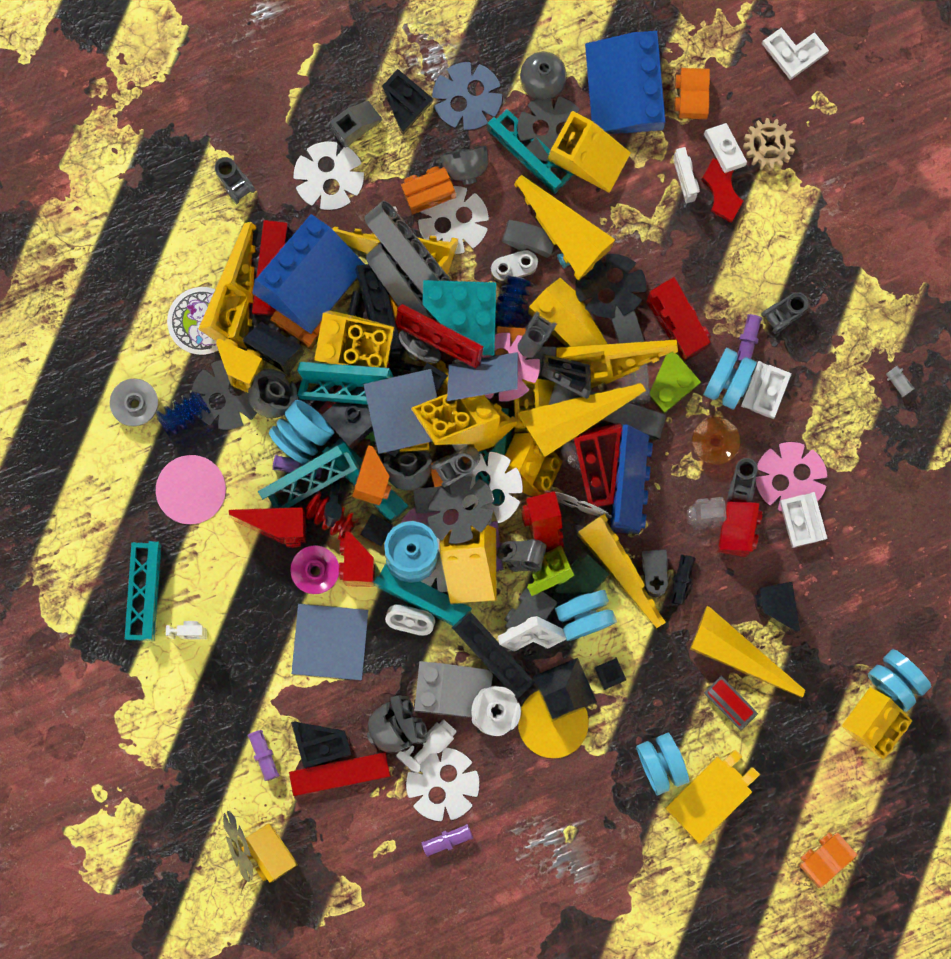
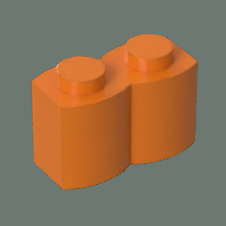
(693, 93)
(827, 859)

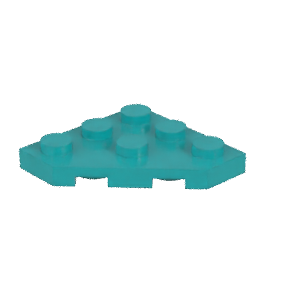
(464, 308)

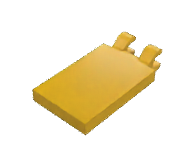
(711, 796)

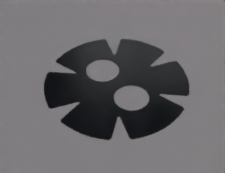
(623, 298)

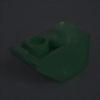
(587, 578)

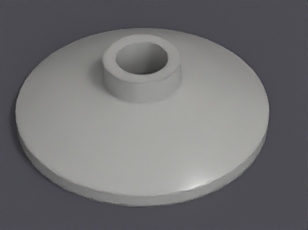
(418, 349)
(129, 391)

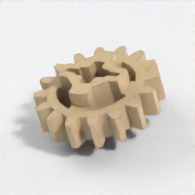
(762, 138)

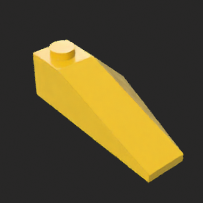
(574, 323)

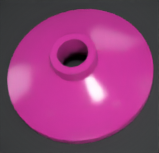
(314, 557)

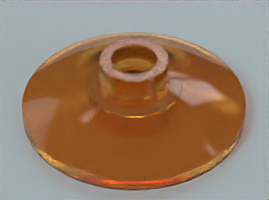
(723, 431)

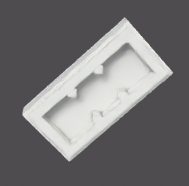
(725, 148)

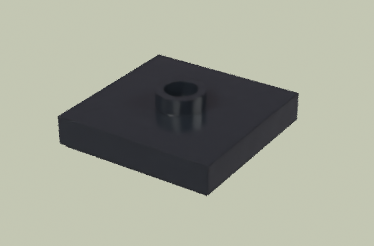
(350, 420)

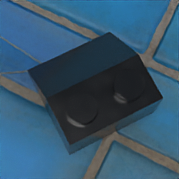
(274, 347)

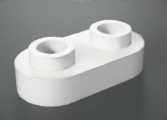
(514, 265)
(410, 620)

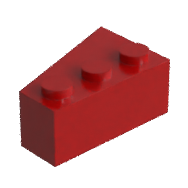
(678, 319)
(598, 462)
(544, 519)

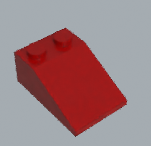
(279, 524)

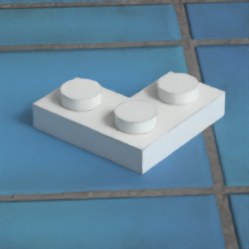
(791, 57)
(533, 630)

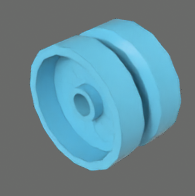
(733, 380)
(411, 537)
(586, 617)
(899, 679)
(666, 762)

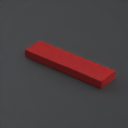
(272, 241)
(439, 336)
(339, 774)

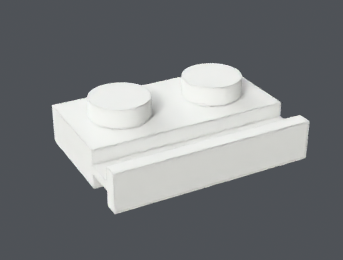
(686, 178)
(766, 390)
(803, 520)
(189, 630)

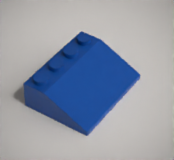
(626, 83)
(308, 274)
(630, 482)

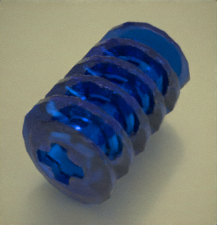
(511, 299)
(182, 412)

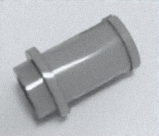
(899, 381)

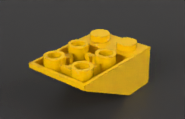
(589, 152)
(353, 341)
(458, 420)
(470, 567)

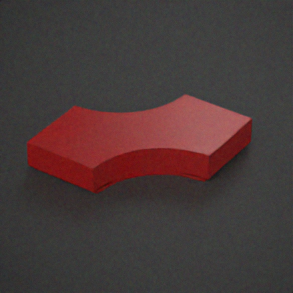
(725, 200)

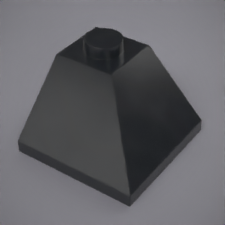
(779, 606)
(564, 689)

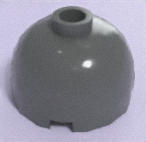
(543, 75)
(466, 163)
(271, 393)
(408, 469)
(386, 731)

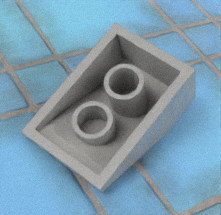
(449, 688)

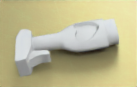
(436, 741)

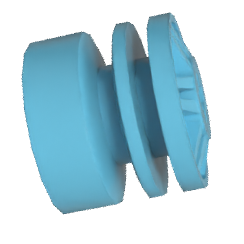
(301, 432)

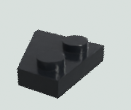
(405, 99)
(567, 373)
(320, 743)

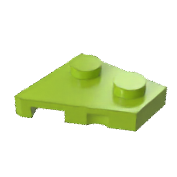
(672, 382)
(554, 571)

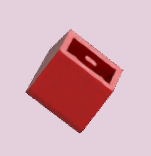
(738, 530)
(358, 563)

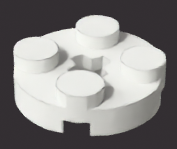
(483, 717)

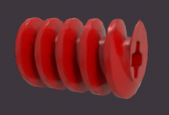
(316, 509)

